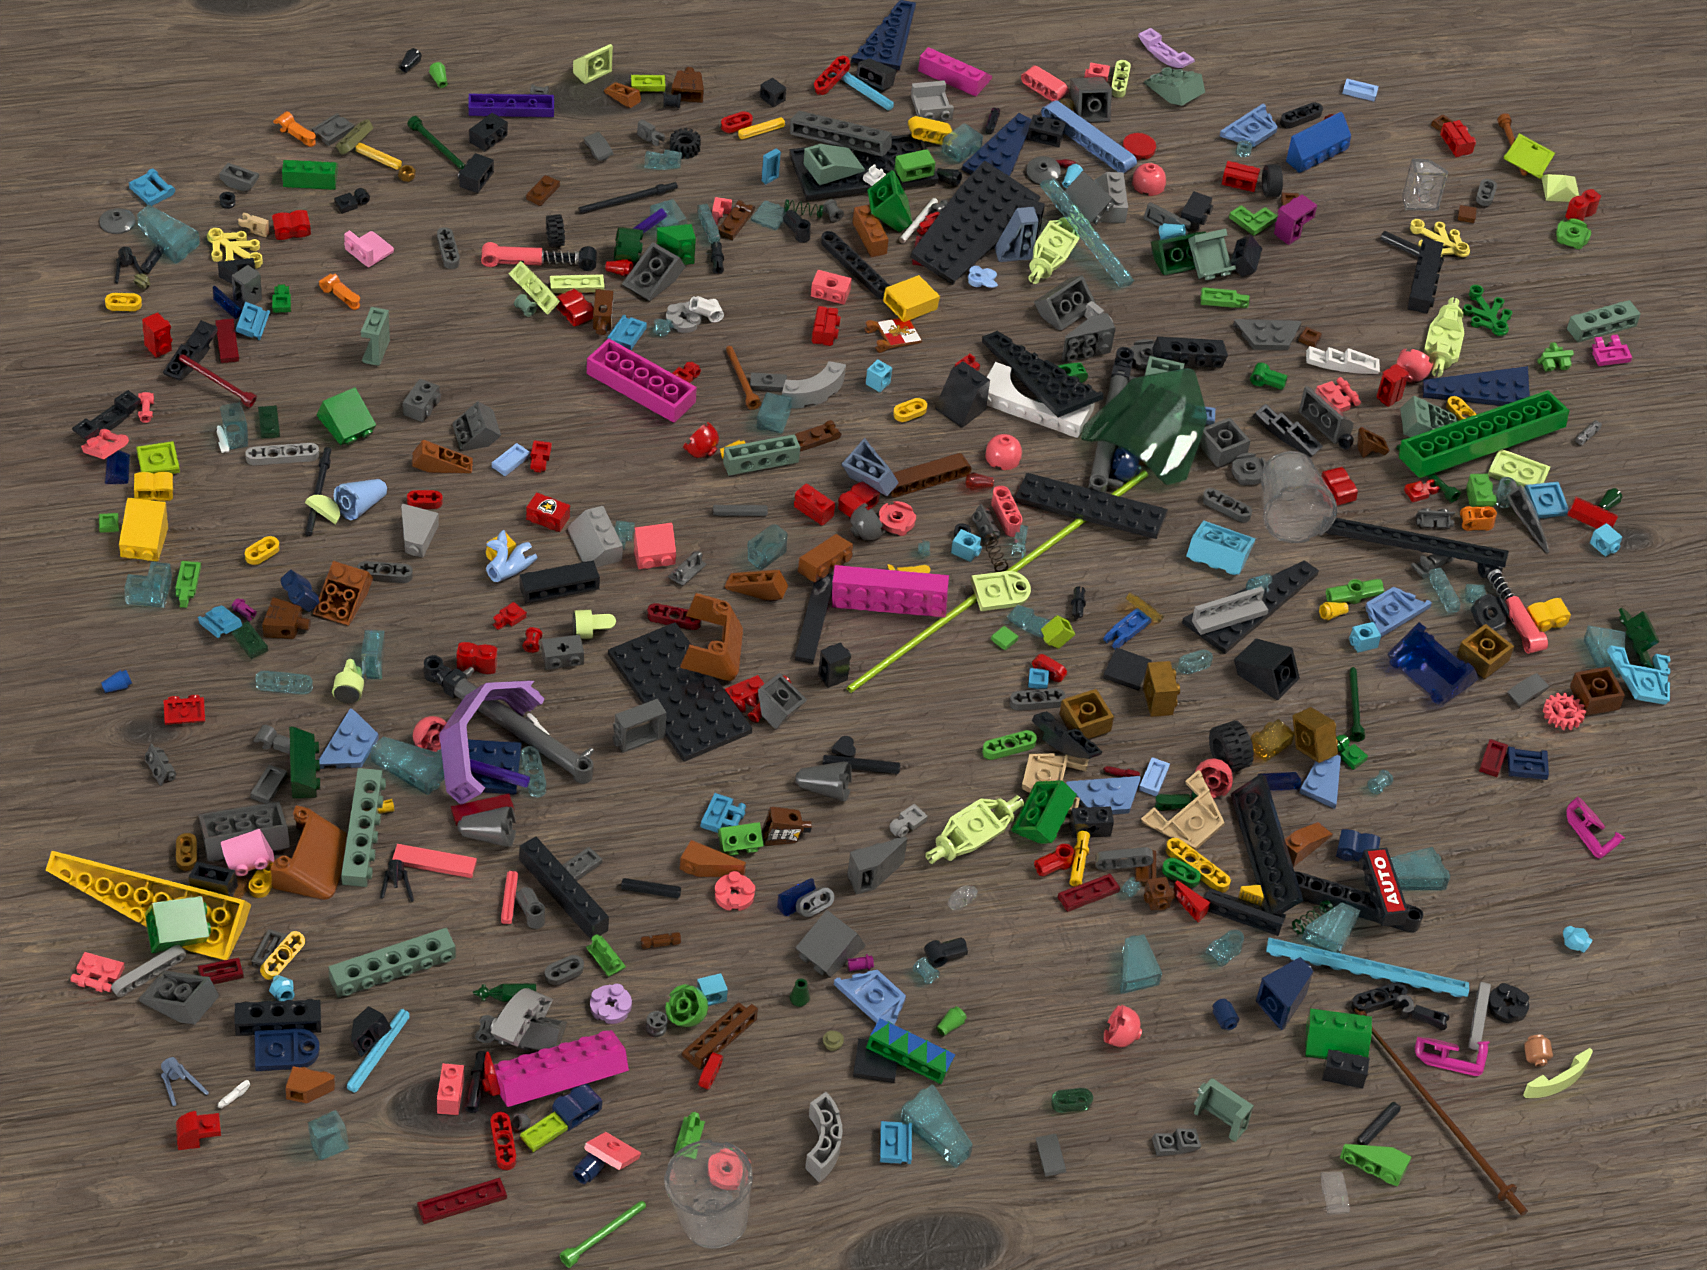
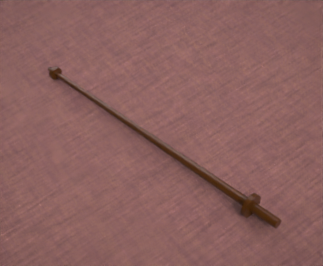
(1506, 1192)

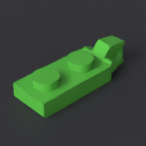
(1223, 298)
(187, 581)

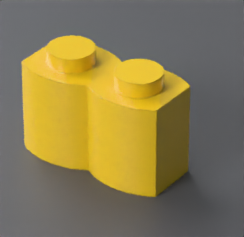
(153, 486)
(1549, 614)

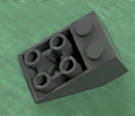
(1089, 339)
(875, 864)

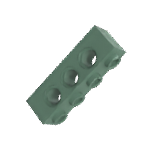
(1603, 321)
(761, 454)

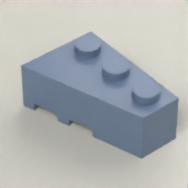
(1018, 237)
(869, 467)

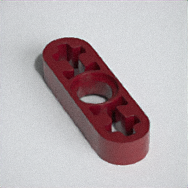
(669, 610)

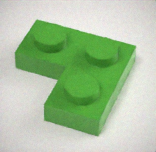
(1253, 222)

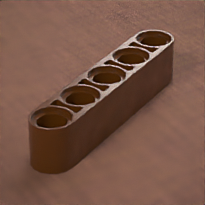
(930, 474)

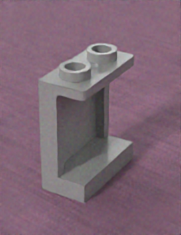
(931, 101)

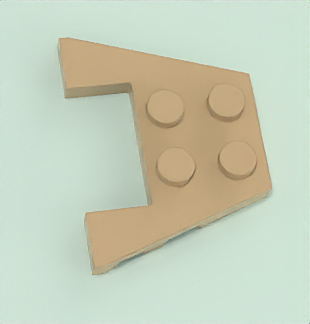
(1051, 768)
(1194, 822)

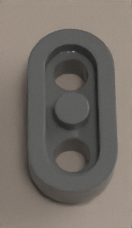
(1486, 192)
(813, 901)
(563, 970)

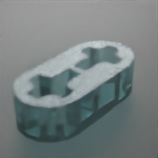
(1502, 491)
(1196, 664)

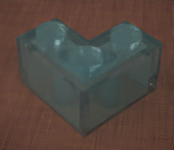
(149, 589)

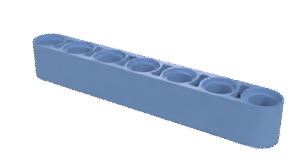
(1091, 137)

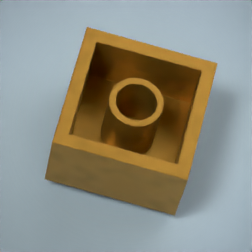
(1485, 651)
(1161, 688)
(1087, 713)
(1315, 734)

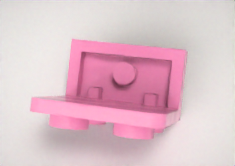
(368, 248)

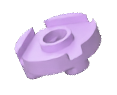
(610, 993)

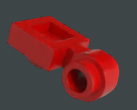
(688, 372)
(540, 455)

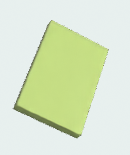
(1519, 468)

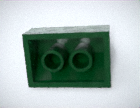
(1174, 253)
(304, 764)

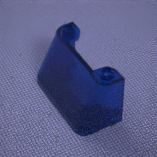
(1432, 665)

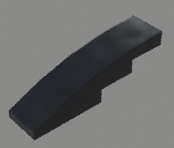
(1292, 434)

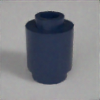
(1225, 1014)
(588, 1168)

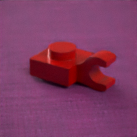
(928, 221)
(509, 615)

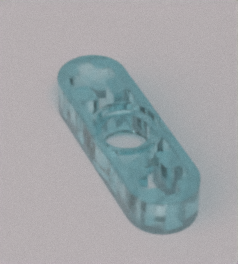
(708, 223)
(1444, 590)
(299, 679)
(536, 764)

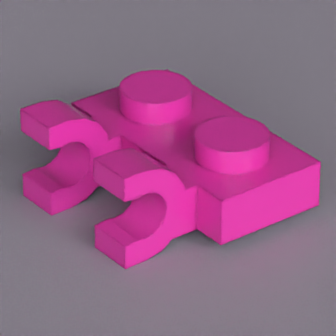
(1610, 355)

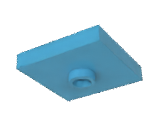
(1547, 499)

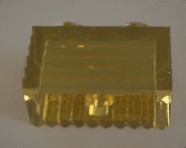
(1272, 739)

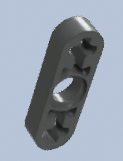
(450, 242)
(1214, 503)
(391, 577)
(1051, 702)
(1112, 859)

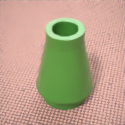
(438, 73)
(953, 1019)

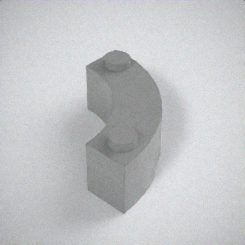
(817, 388)
(517, 1014)
(828, 1124)

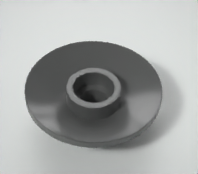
(1038, 174)
(117, 221)

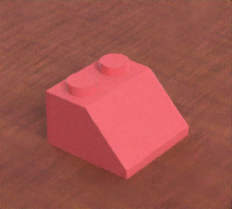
(654, 546)

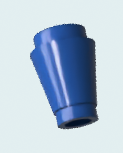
(117, 681)

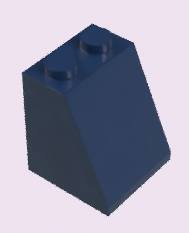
(1284, 991)

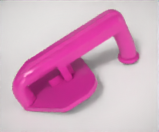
(1583, 831)
(1451, 1063)

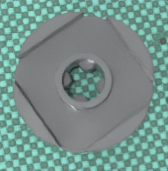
(677, 311)

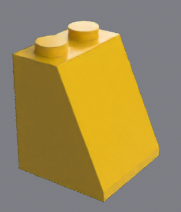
(143, 529)

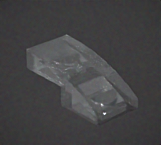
(1335, 1192)

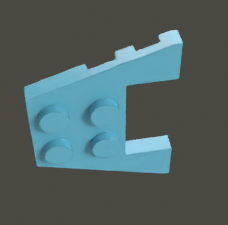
(1644, 682)

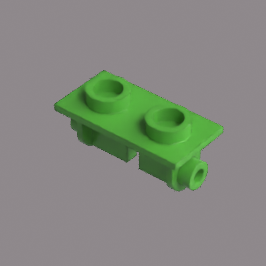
(605, 955)
(690, 1131)

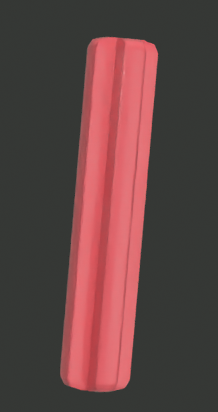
(509, 897)

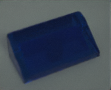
(226, 303)
(117, 468)
(1283, 780)
(788, 898)

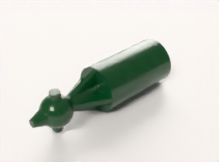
(502, 992)

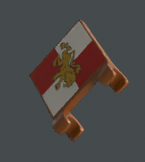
(894, 332)

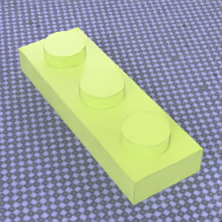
(581, 283)

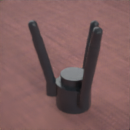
(126, 258)
(396, 873)

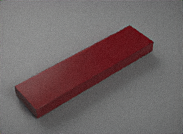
(461, 1200)

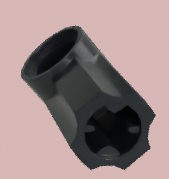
(799, 226)
(940, 953)

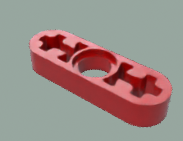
(834, 67)
(500, 1149)

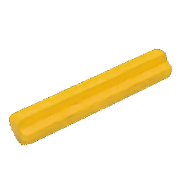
(761, 128)
(378, 156)

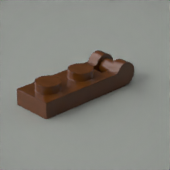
(736, 220)
(817, 435)

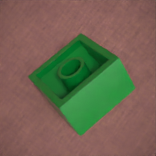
(679, 241)

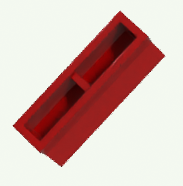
(1590, 513)

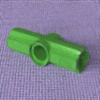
(1355, 591)

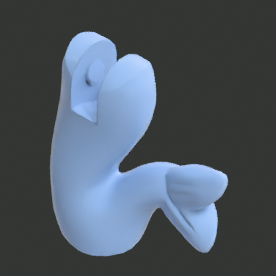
(503, 568)

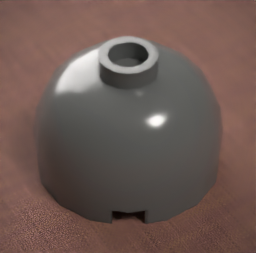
(866, 524)

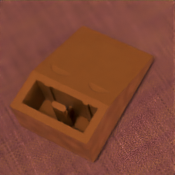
(343, 593)

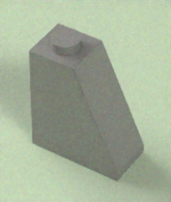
(418, 529)

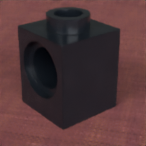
(772, 92)

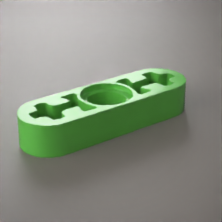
(1003, 751)

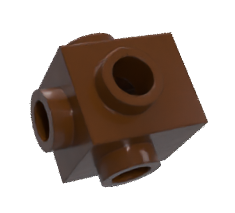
(1158, 893)

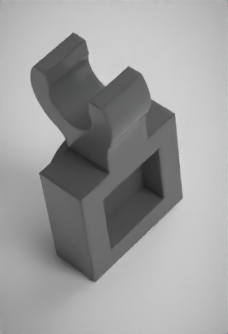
(647, 132)

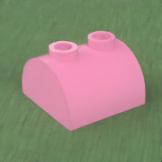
(247, 852)

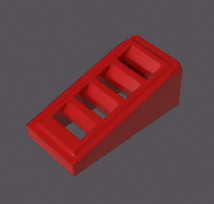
(1191, 901)

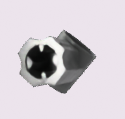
(531, 907)

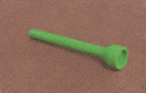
(571, 1255)

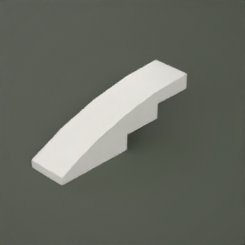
(1350, 361)

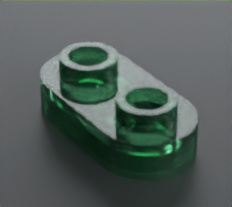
(1071, 1099)

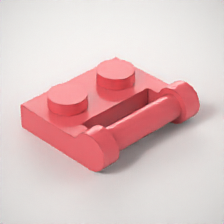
(101, 447)

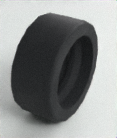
(1272, 180)

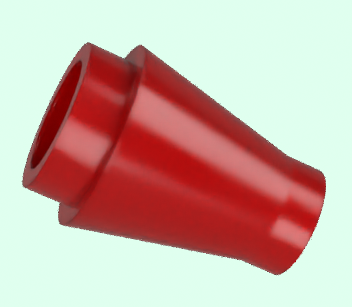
(619, 267)

